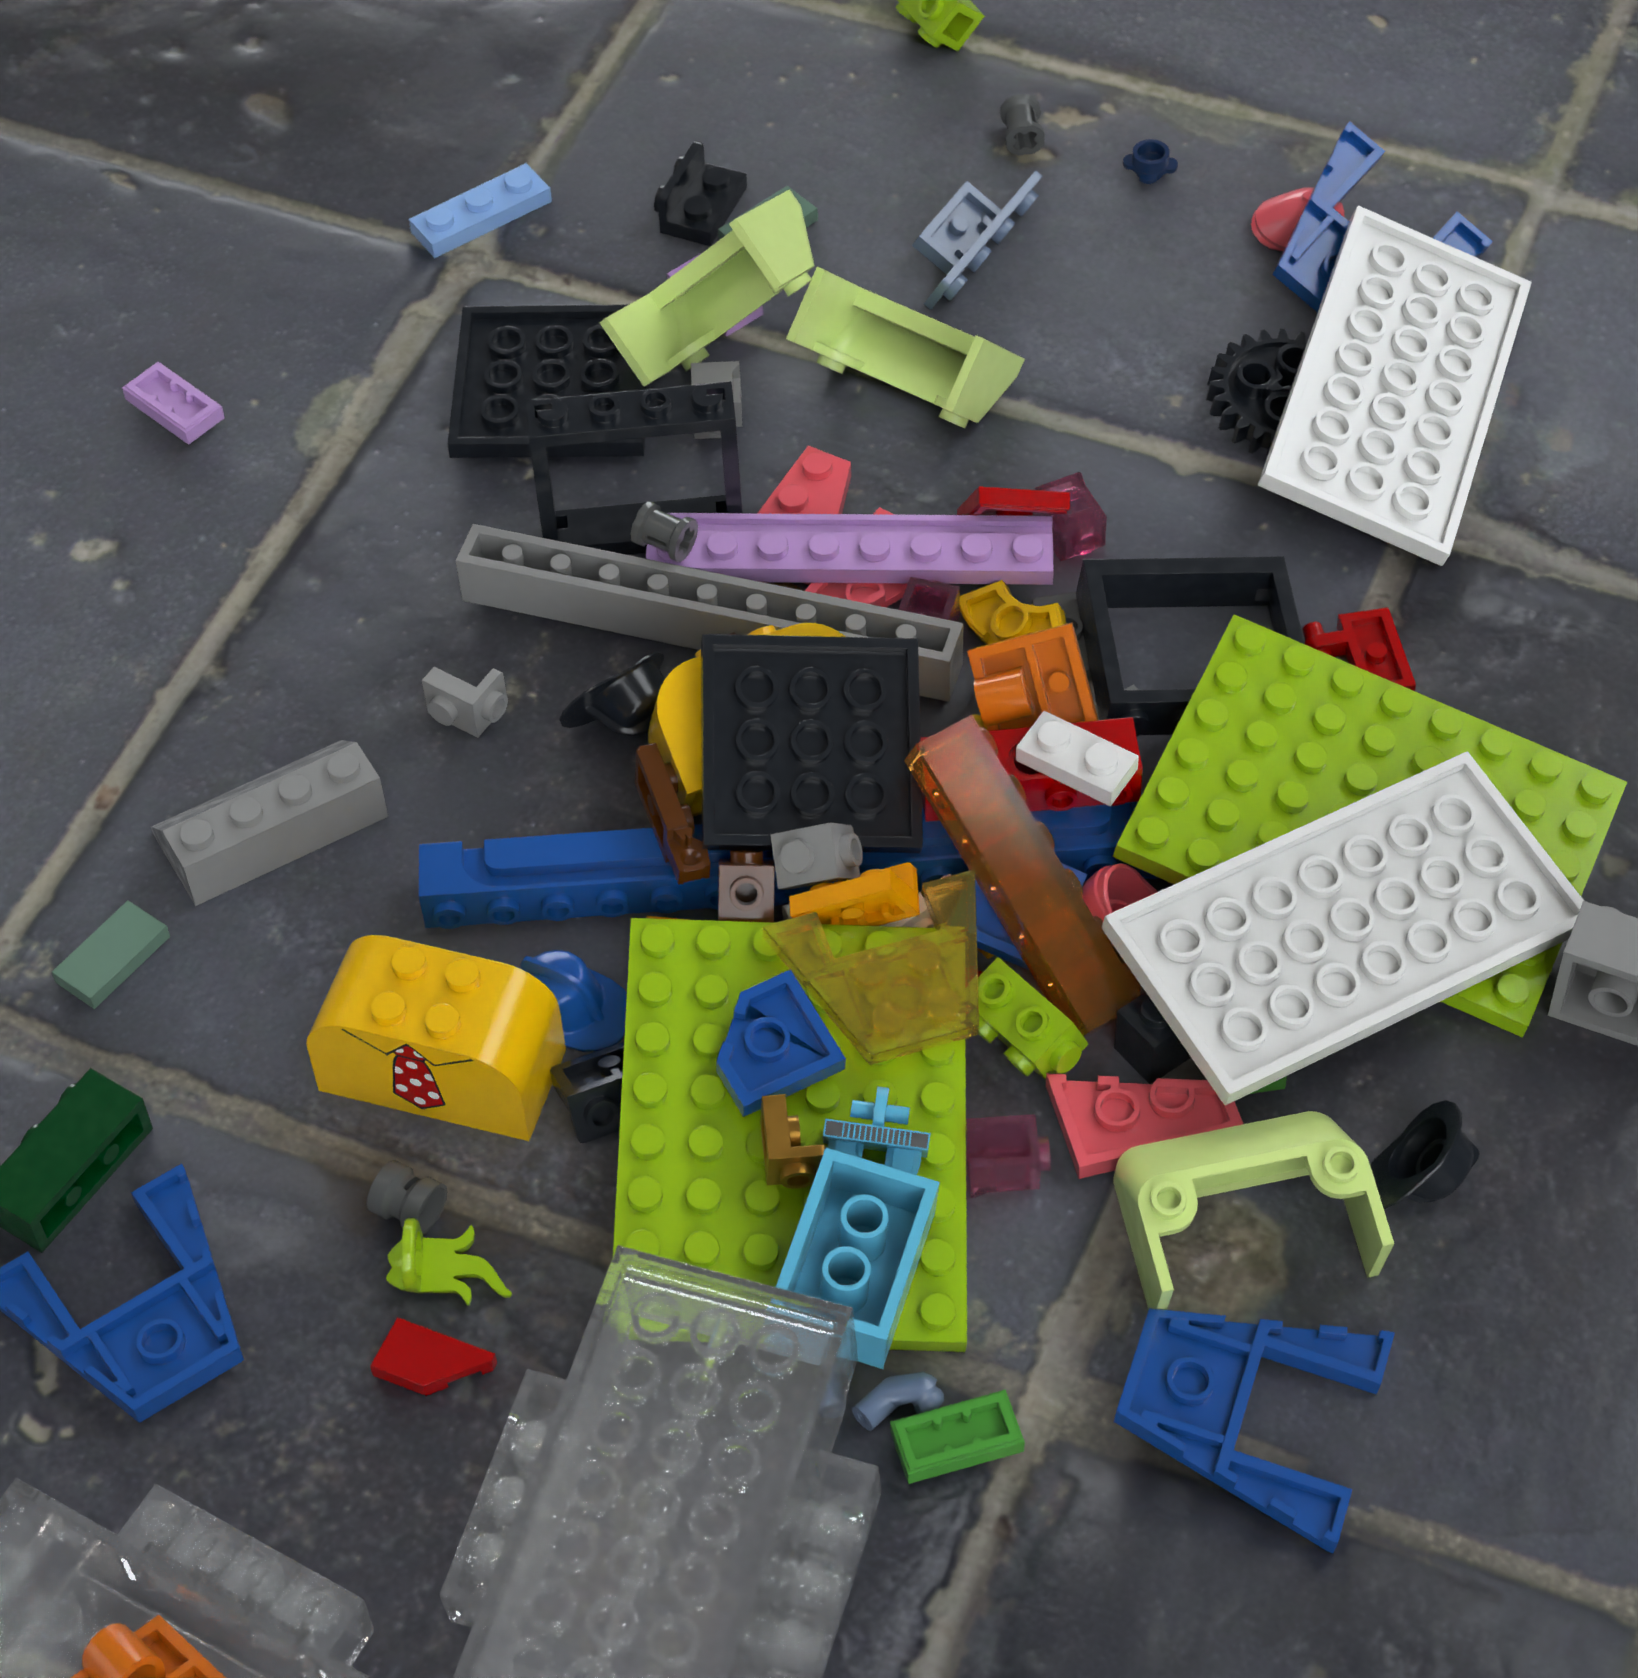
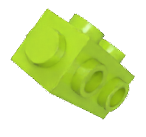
(942, 20)
(1027, 1023)

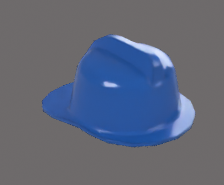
(588, 1002)

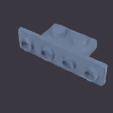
(964, 228)

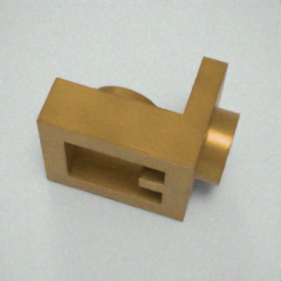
(784, 1156)

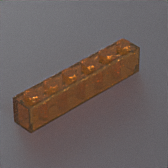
(1022, 875)

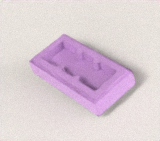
(173, 402)

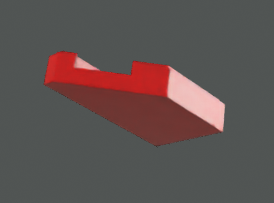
(427, 1359)

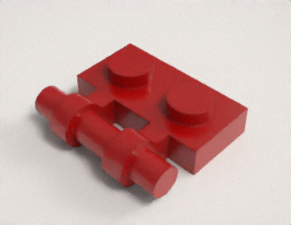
(1367, 641)

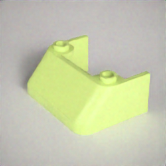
(715, 290)
(902, 348)
(1164, 1178)

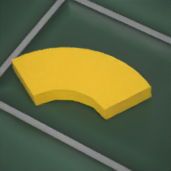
(999, 616)

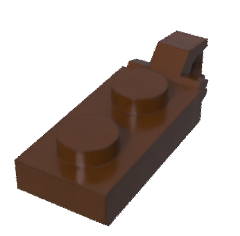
(669, 819)

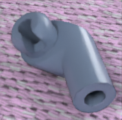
(895, 1391)

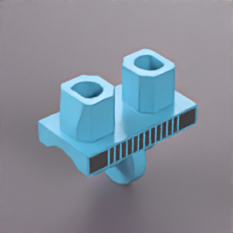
(901, 1146)

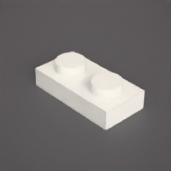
(1077, 758)

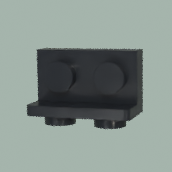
(698, 197)
(592, 1091)

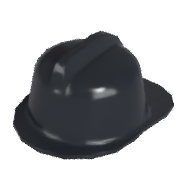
(621, 701)
(1426, 1158)

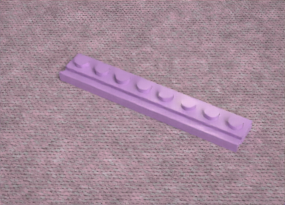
(871, 548)

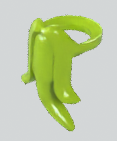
(437, 1263)

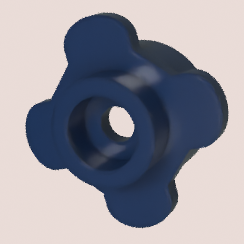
(1150, 161)

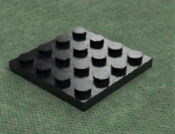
(532, 355)
(809, 739)

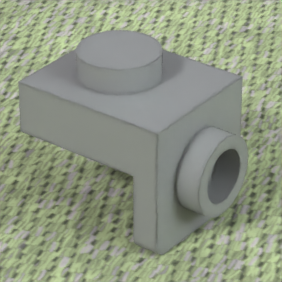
(462, 704)
(816, 855)

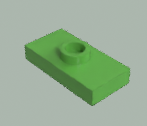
(957, 1436)

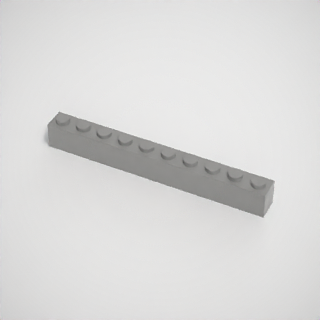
(678, 601)

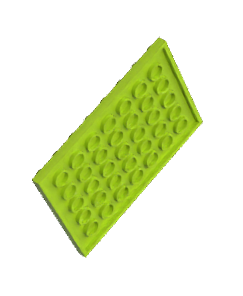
(1300, 734)
(697, 1167)

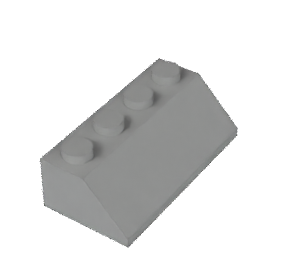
(272, 820)

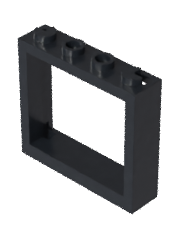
(625, 417)
(1170, 584)

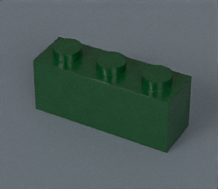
(69, 1157)

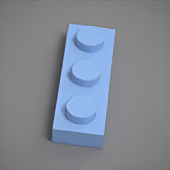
(480, 210)

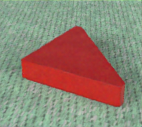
(1014, 502)

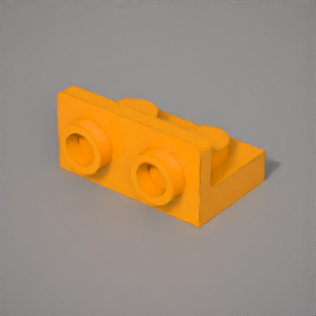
(868, 900)

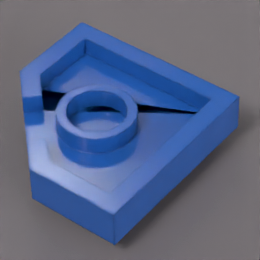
(775, 1044)

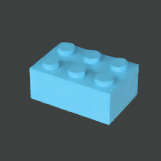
(861, 1244)

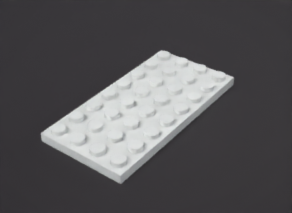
(1397, 386)
(1345, 926)

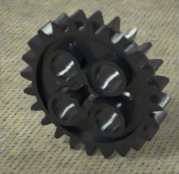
(1253, 385)

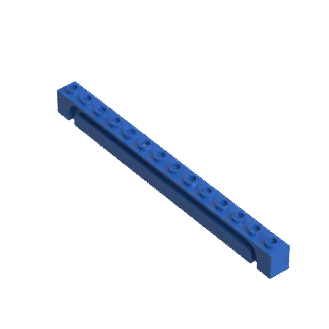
(627, 873)

